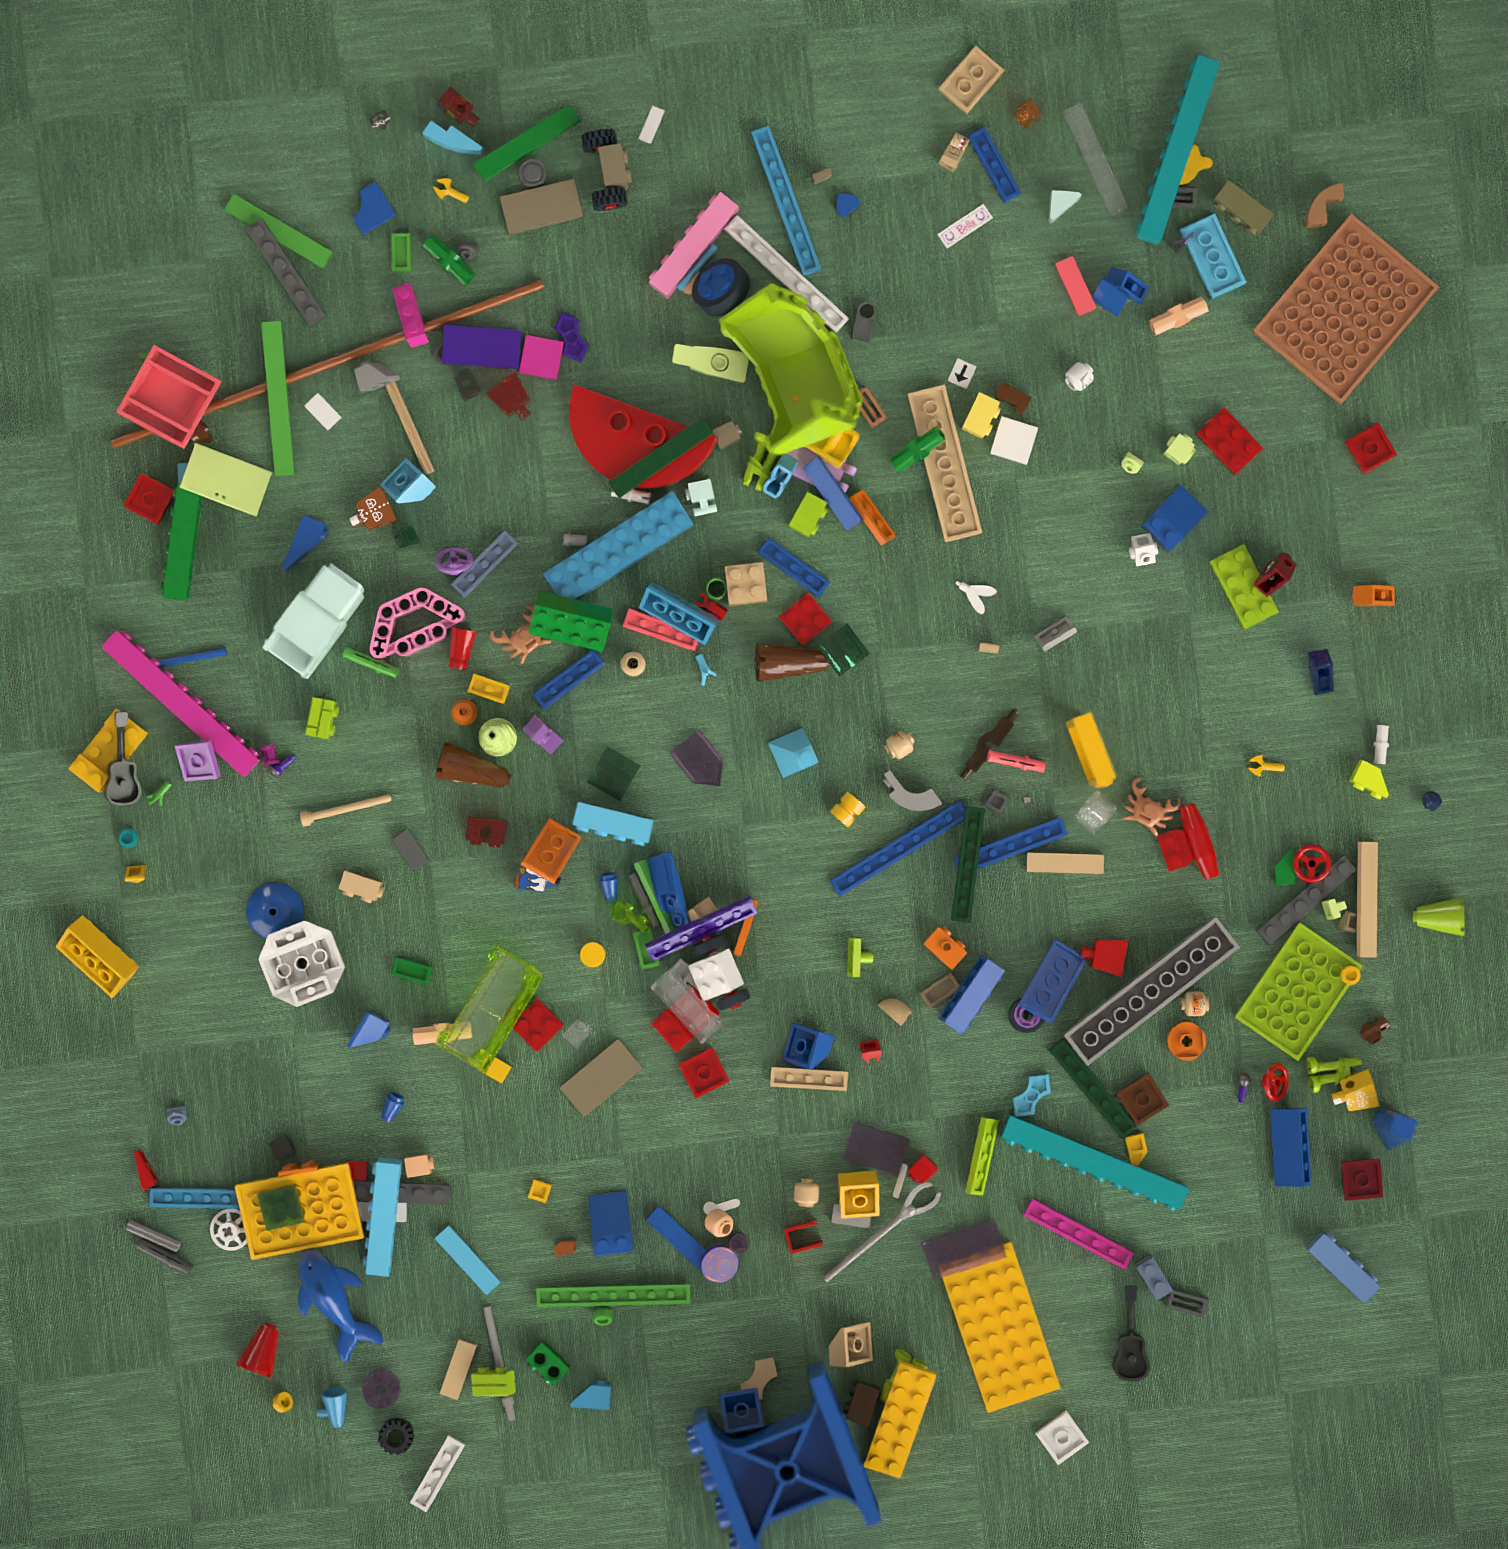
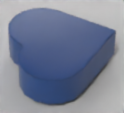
(846, 204)

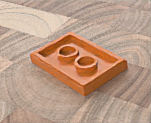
(551, 850)

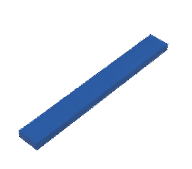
(898, 848)

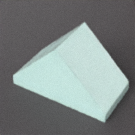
(1060, 202)

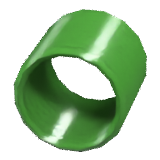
(718, 580)

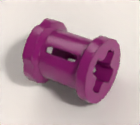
(269, 755)

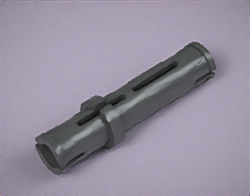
(641, 894)
(171, 1260)

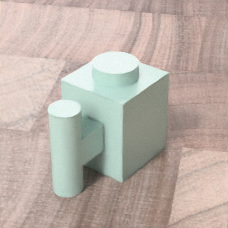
(700, 493)

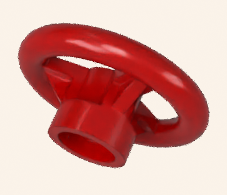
(1311, 870)
(1272, 1082)

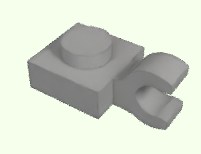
(683, 969)

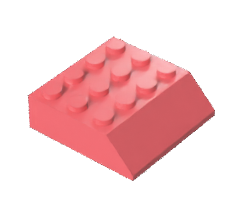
(168, 397)

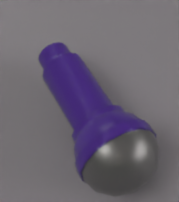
(277, 769)

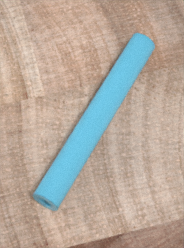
(696, 267)

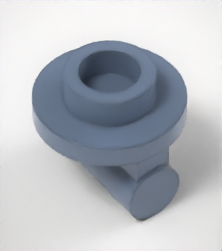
(176, 1115)

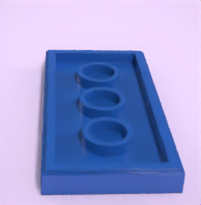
(1052, 981)

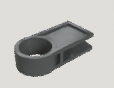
(863, 326)

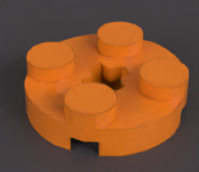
(1194, 1048)

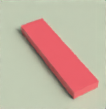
(658, 629)

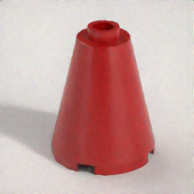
(261, 1351)

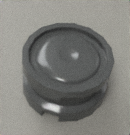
(532, 173)

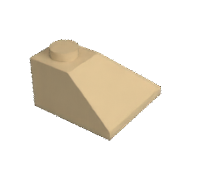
(851, 1346)

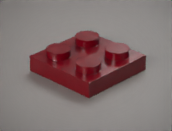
(1362, 1179)

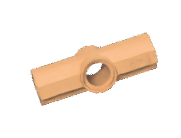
(1178, 316)
(429, 1034)

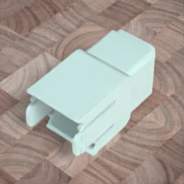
(315, 620)

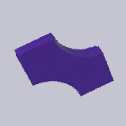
(574, 346)

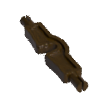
(995, 736)

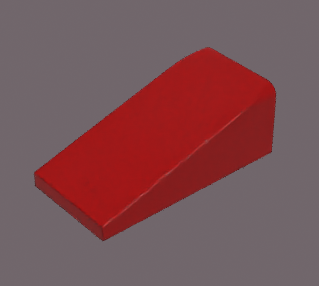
(146, 1173)

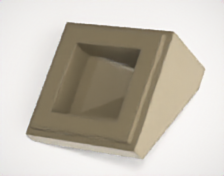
(1348, 922)

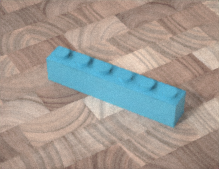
(383, 1216)

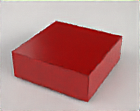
(358, 1170)

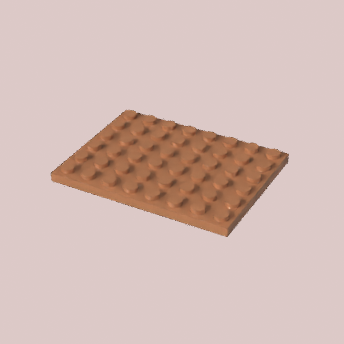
(1345, 309)

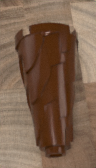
(779, 661)
(465, 767)

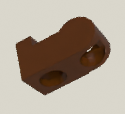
(1012, 396)

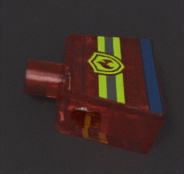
(451, 101)

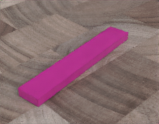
(1078, 1233)

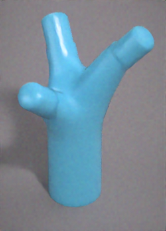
(705, 670)

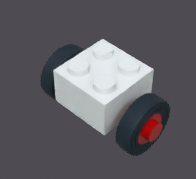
(718, 974)

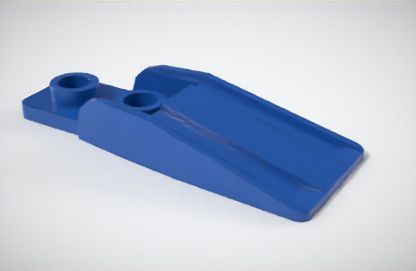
(668, 888)

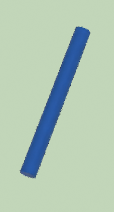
(192, 657)

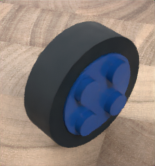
(721, 287)

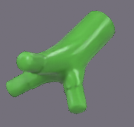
(158, 795)

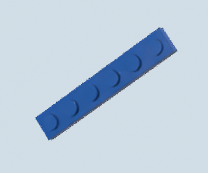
(1020, 842)

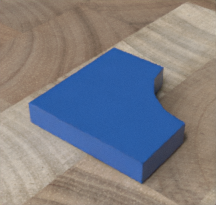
(374, 209)

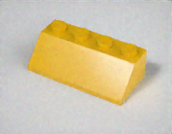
(97, 956)

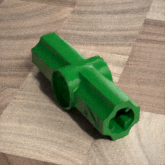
(449, 260)
(918, 449)

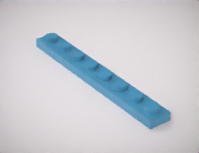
(786, 201)

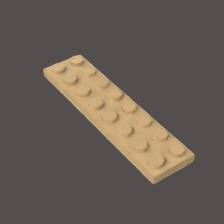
(946, 465)

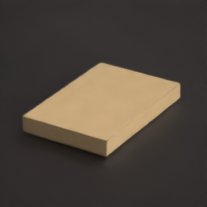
(971, 79)

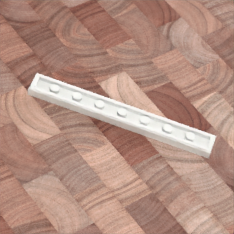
(785, 272)

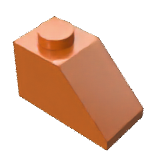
(1373, 595)

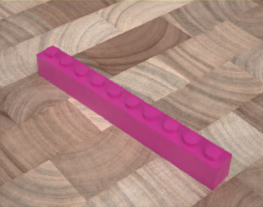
(181, 703)

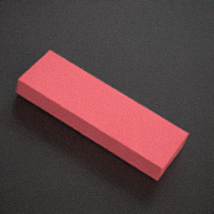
(1075, 286)

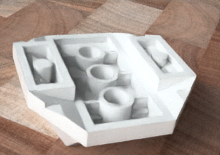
(281, 966)

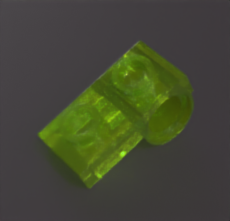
(638, 920)

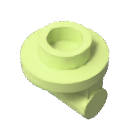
(1131, 463)

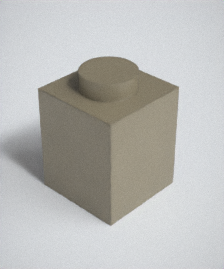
(727, 434)

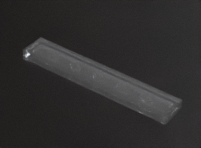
(1095, 159)

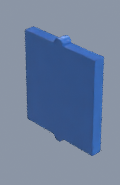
(1110, 296)

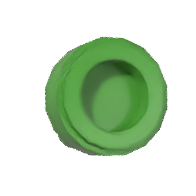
(602, 1315)

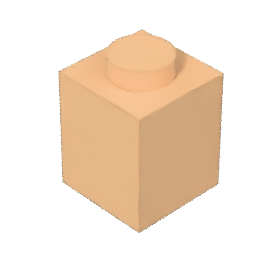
(419, 1165)

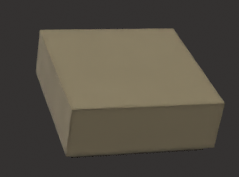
(821, 176)

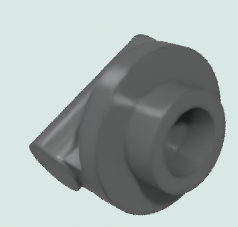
(467, 250)

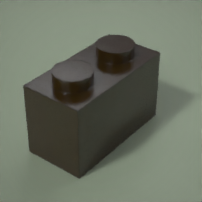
(861, 1402)

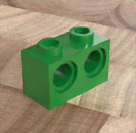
(552, 1358)

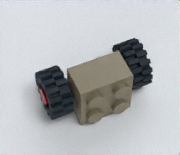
(613, 164)

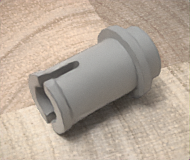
(574, 540)

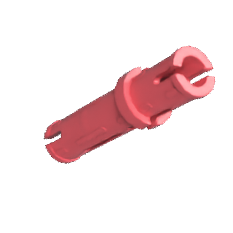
(995, 756)

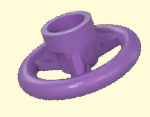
(453, 565)

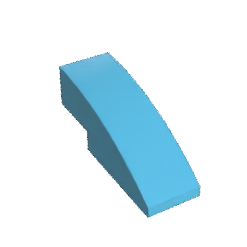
(451, 139)

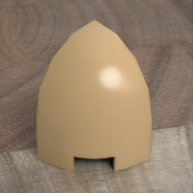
(895, 1009)

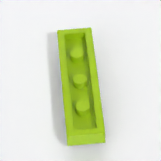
(982, 1156)

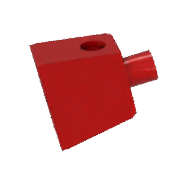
(1106, 955)

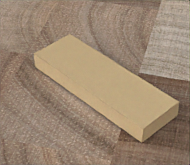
(458, 1369)

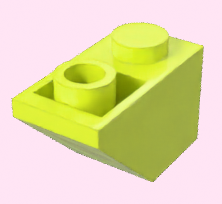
(1370, 778)

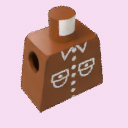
(374, 511)

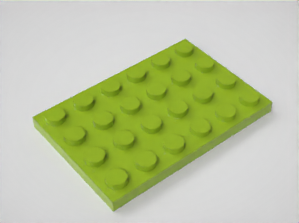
(1296, 992)

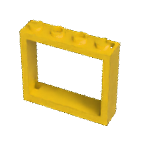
(1091, 750)

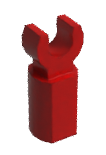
(712, 607)

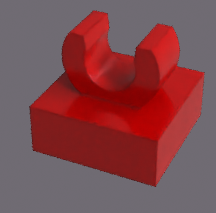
(870, 1049)

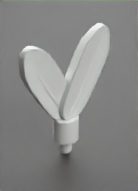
(972, 593)

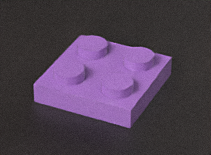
(197, 760)

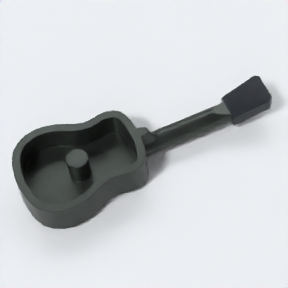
(122, 783)
(1131, 1361)

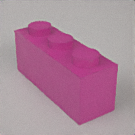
(410, 315)

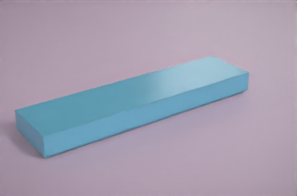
(467, 1260)

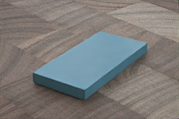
(1213, 256)

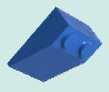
(1174, 519)
(610, 1223)

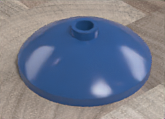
(277, 896)

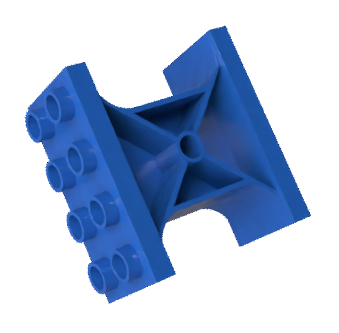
(751, 1474)

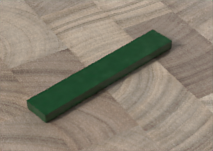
(661, 457)
(968, 864)
(1092, 1088)

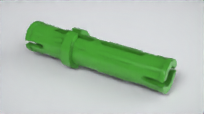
(372, 663)

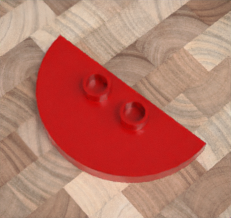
(619, 435)

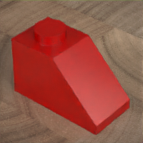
(922, 1169)

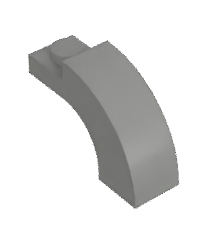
(911, 801)

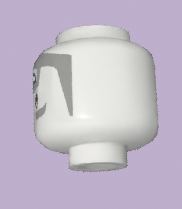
(1079, 376)

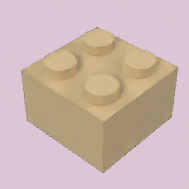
(746, 584)

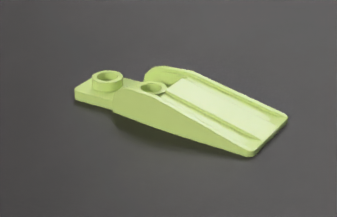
(713, 361)

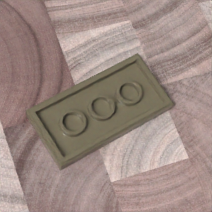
(541, 206)
(601, 1077)

